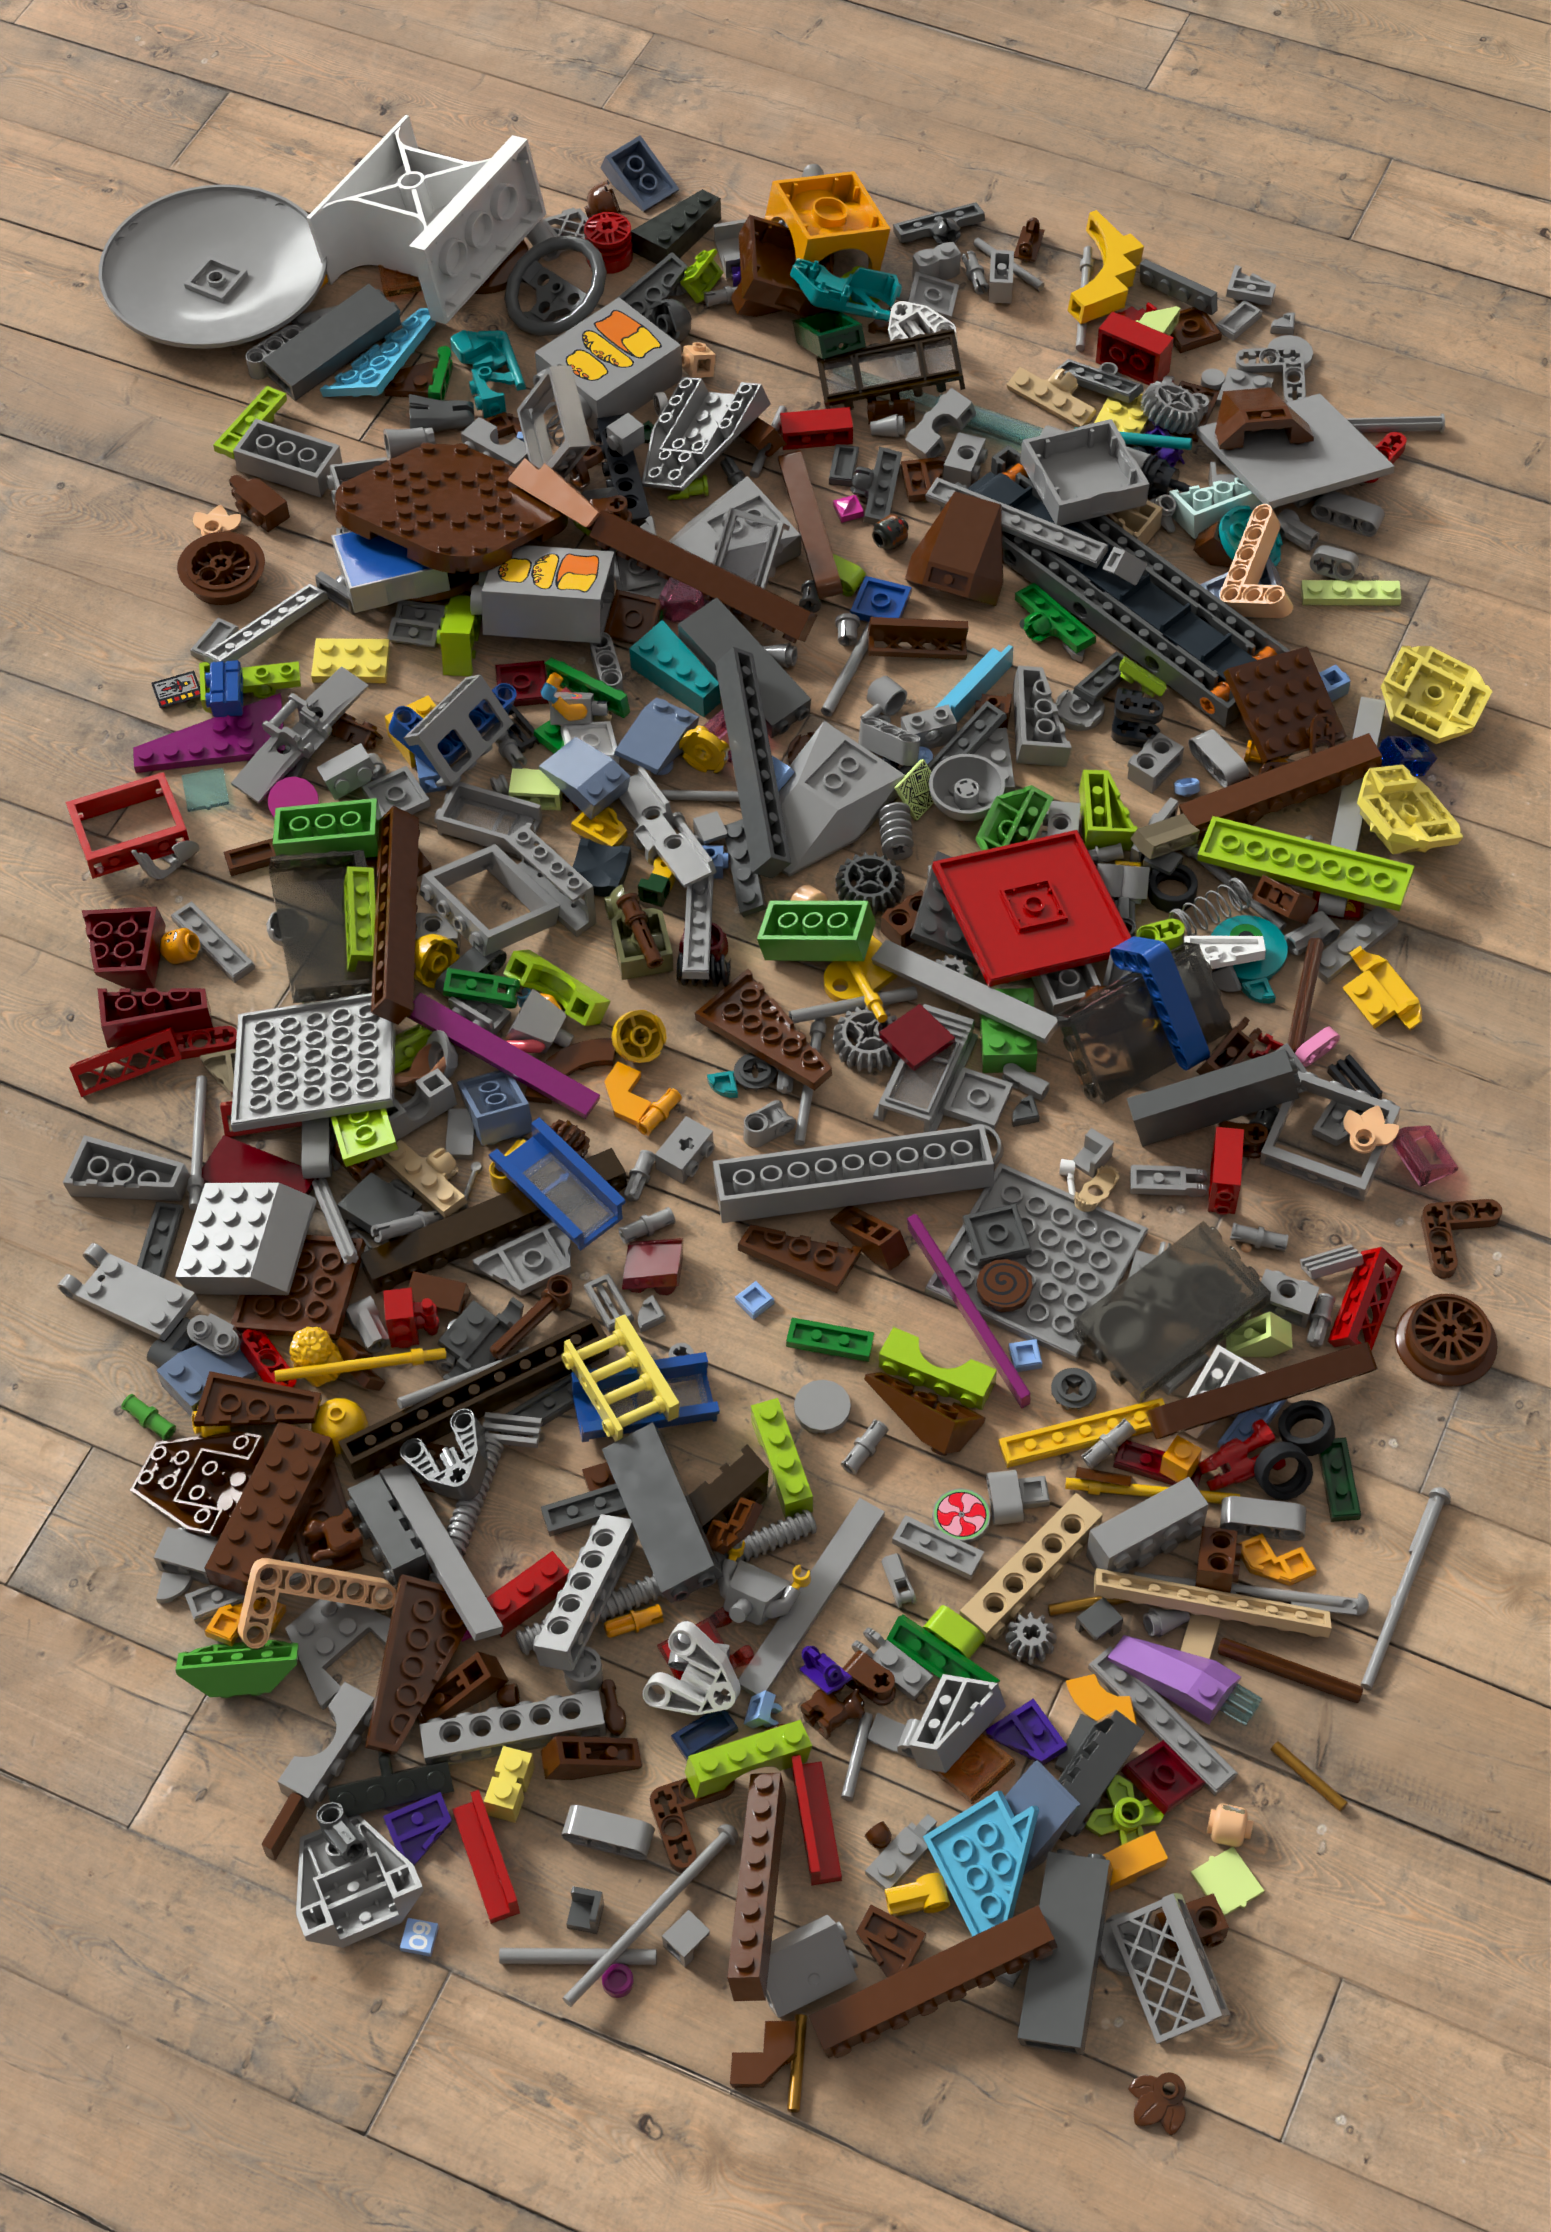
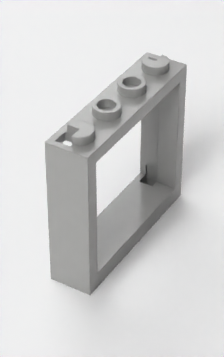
(556, 382)
(542, 906)
(1318, 1172)

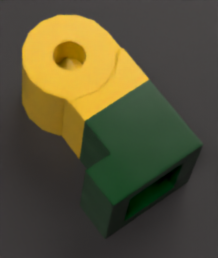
(658, 886)

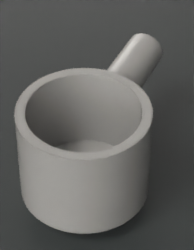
(885, 697)

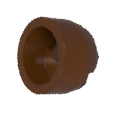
(508, 1695)
(879, 1835)

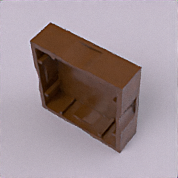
(766, 266)

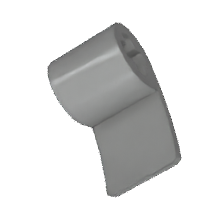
(893, 1735)

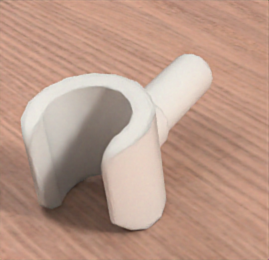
(1067, 1168)

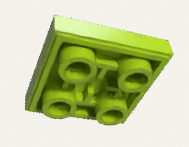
(1133, 672)

